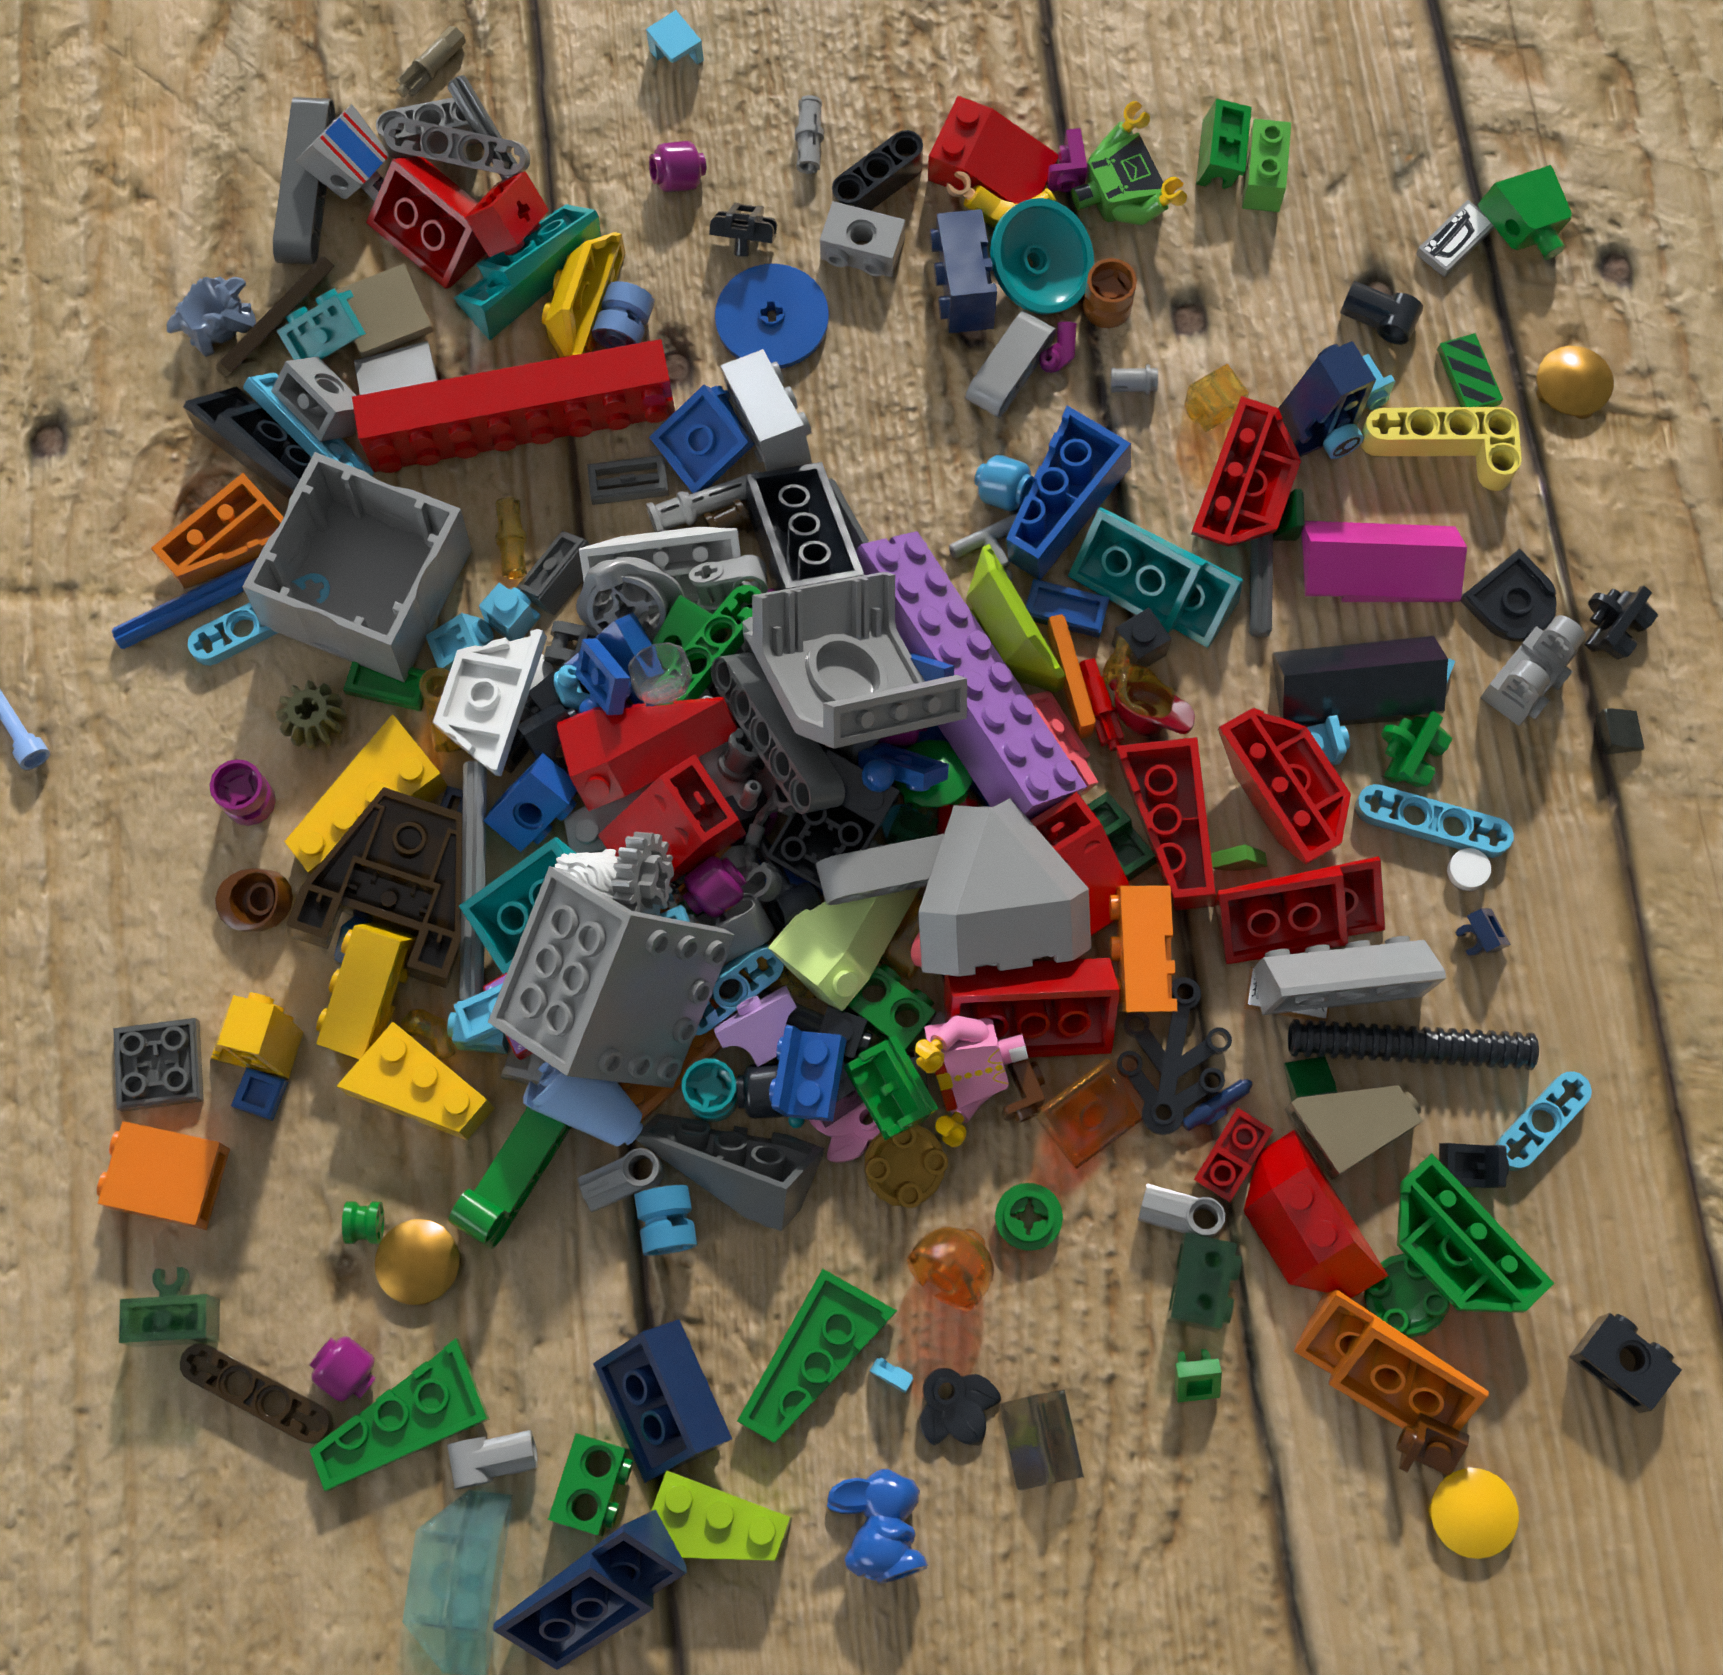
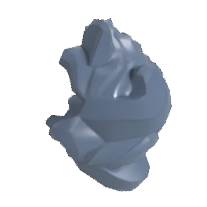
(212, 313)

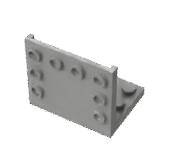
(608, 985)

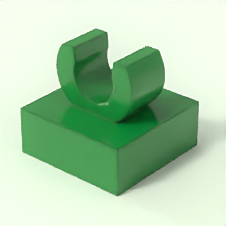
(1197, 1378)

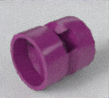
(242, 792)

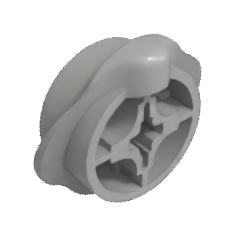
(634, 589)

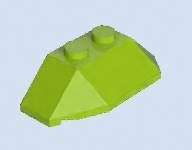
(1010, 625)

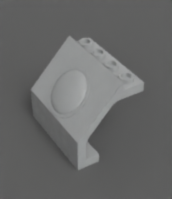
(843, 664)

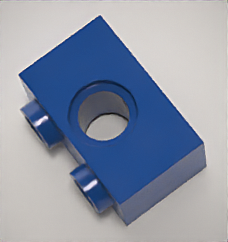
(515, 815)

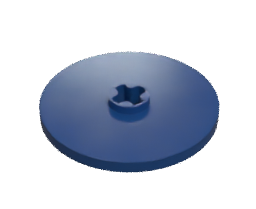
(799, 311)

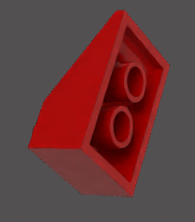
(990, 152)

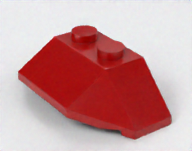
(1249, 477)
(1288, 782)
(1307, 1222)

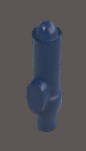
(1215, 1108)

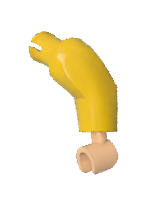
(980, 198)

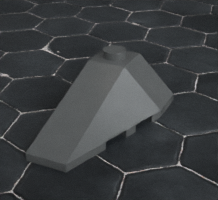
(748, 1173)

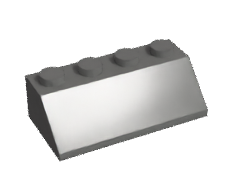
(1346, 976)

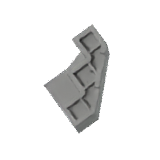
(1000, 896)

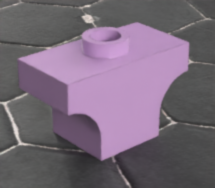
(757, 1024)

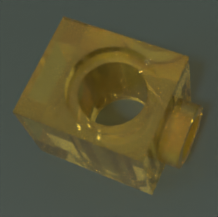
(1214, 397)

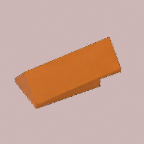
(1385, 1366)

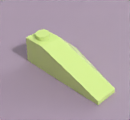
(840, 944)

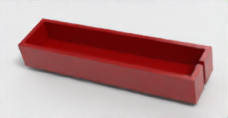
(514, 406)

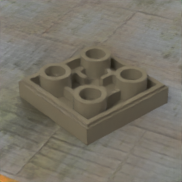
(387, 311)

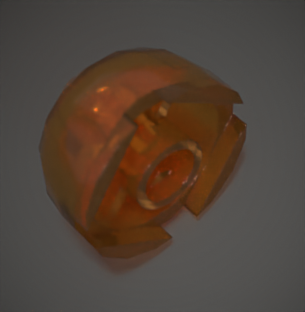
(955, 1264)

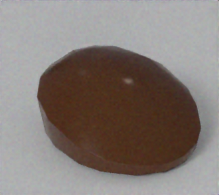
(254, 900)

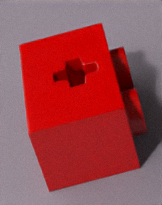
(507, 215)

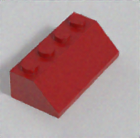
(1054, 1005)

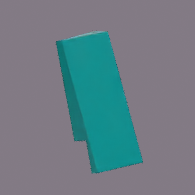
(521, 279)
(1151, 572)

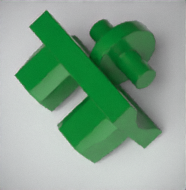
(1408, 746)

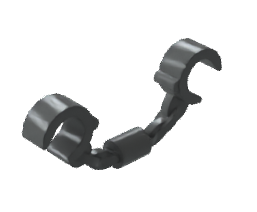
(753, 840)

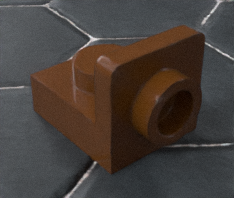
(1432, 1445)

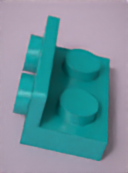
(322, 328)

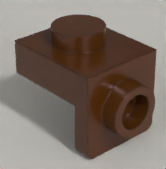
(1028, 1081)

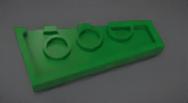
(817, 1347)

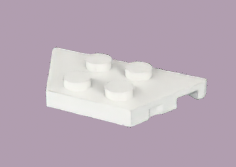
(488, 696)

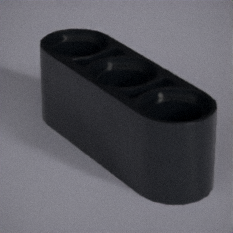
(884, 161)

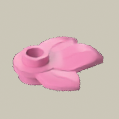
(848, 1135)

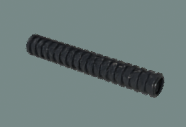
(1413, 1044)

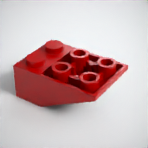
(685, 811)
(1087, 850)

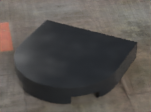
(1513, 598)

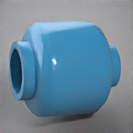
(1003, 482)

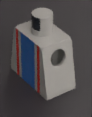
(346, 156)

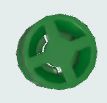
(363, 1222)

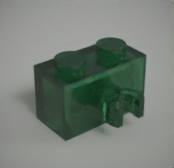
(171, 1316)

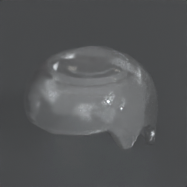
(660, 673)

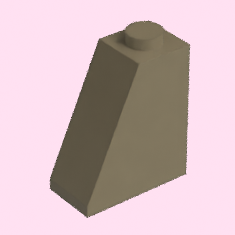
(1353, 1124)

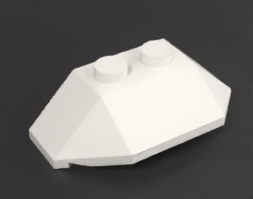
(671, 551)

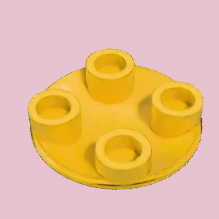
(1474, 1513)

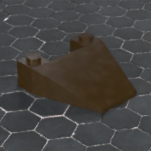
(396, 870)

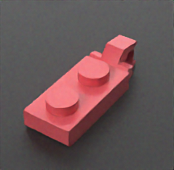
(1065, 735)

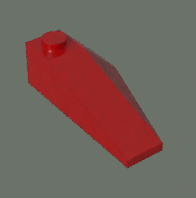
(630, 750)

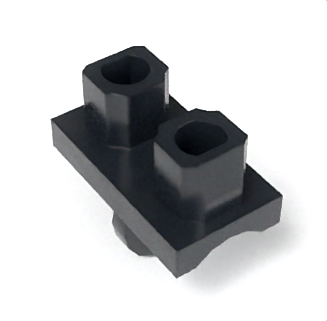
(1613, 616)

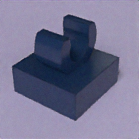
(1487, 931)

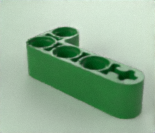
(509, 1179)

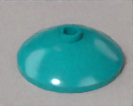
(1057, 248)

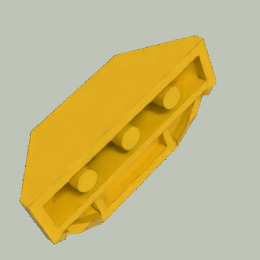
(580, 293)

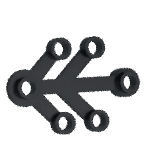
(1172, 1063)

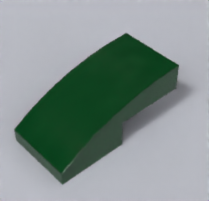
(1128, 846)

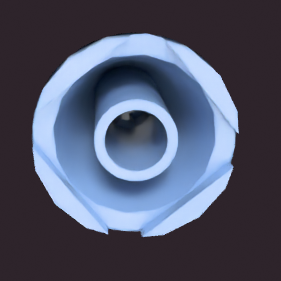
(585, 1104)

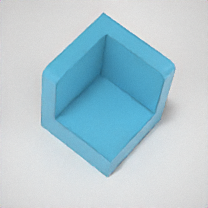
(674, 39)

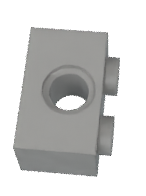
(852, 224)
(317, 398)

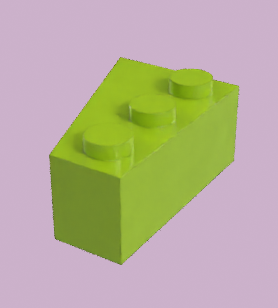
(717, 1524)

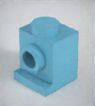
(509, 612)

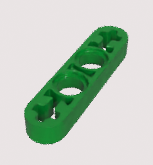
(702, 645)

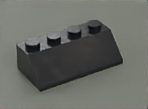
(800, 527)

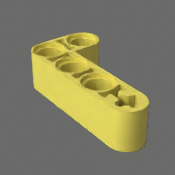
(1391, 434)

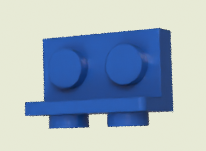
(807, 1074)

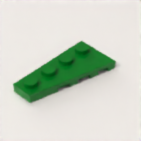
(415, 1414)

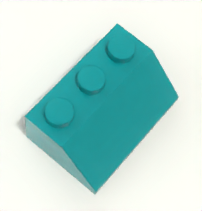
(504, 906)

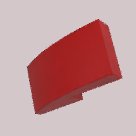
(1233, 1154)

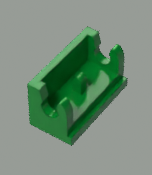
(1223, 143)
(891, 1087)

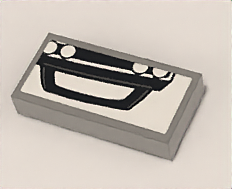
(1455, 238)

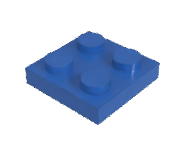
(701, 440)

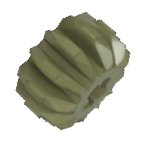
(301, 707)

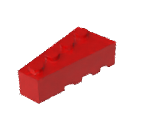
(1172, 810)

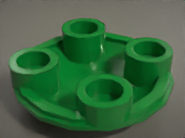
(948, 792)
(1406, 1298)

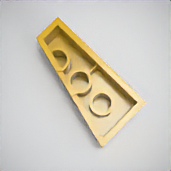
(386, 761)

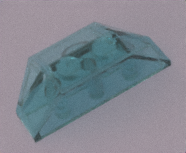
(458, 1581)

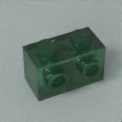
(1203, 1283)

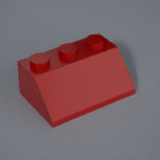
(426, 220)

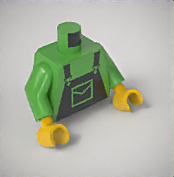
(1124, 177)

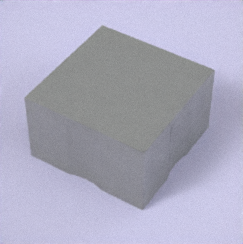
(386, 563)

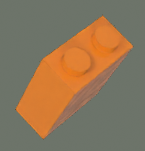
(162, 1175)

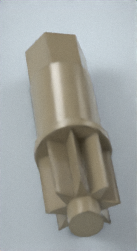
(430, 62)

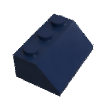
(662, 1400)

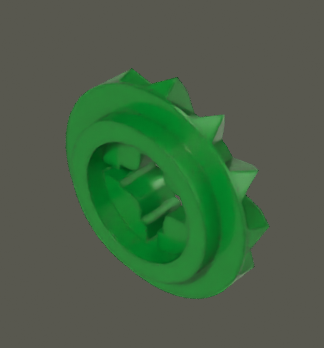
(1043, 1204)

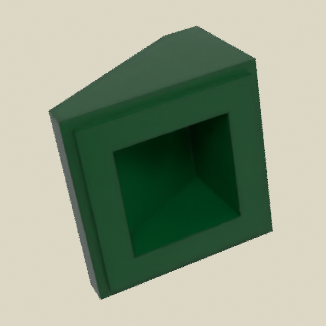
(1292, 518)
(1309, 1078)

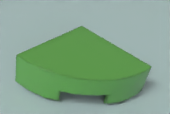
(1239, 858)

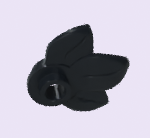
(961, 1411)

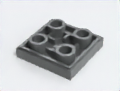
(158, 1064)

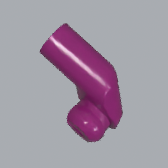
(1062, 351)

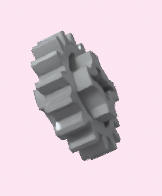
(643, 874)

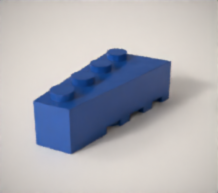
(1067, 490)

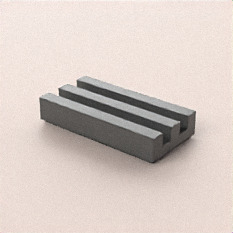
(626, 493)

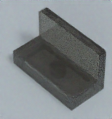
(1041, 1440)

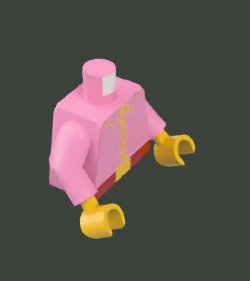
(967, 1067)

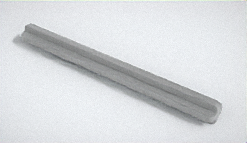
(472, 874)

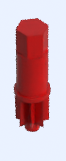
(1106, 718)

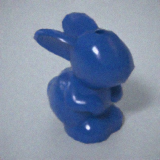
(884, 1541)

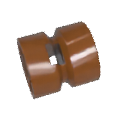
(1109, 293)

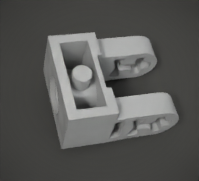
(1535, 668)

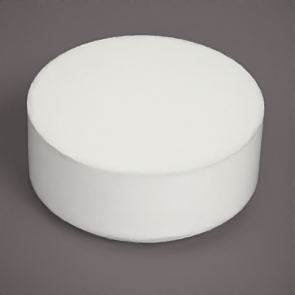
(1469, 869)

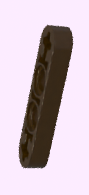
(254, 1397)

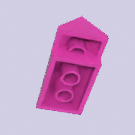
(1383, 562)

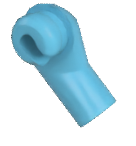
(569, 688)

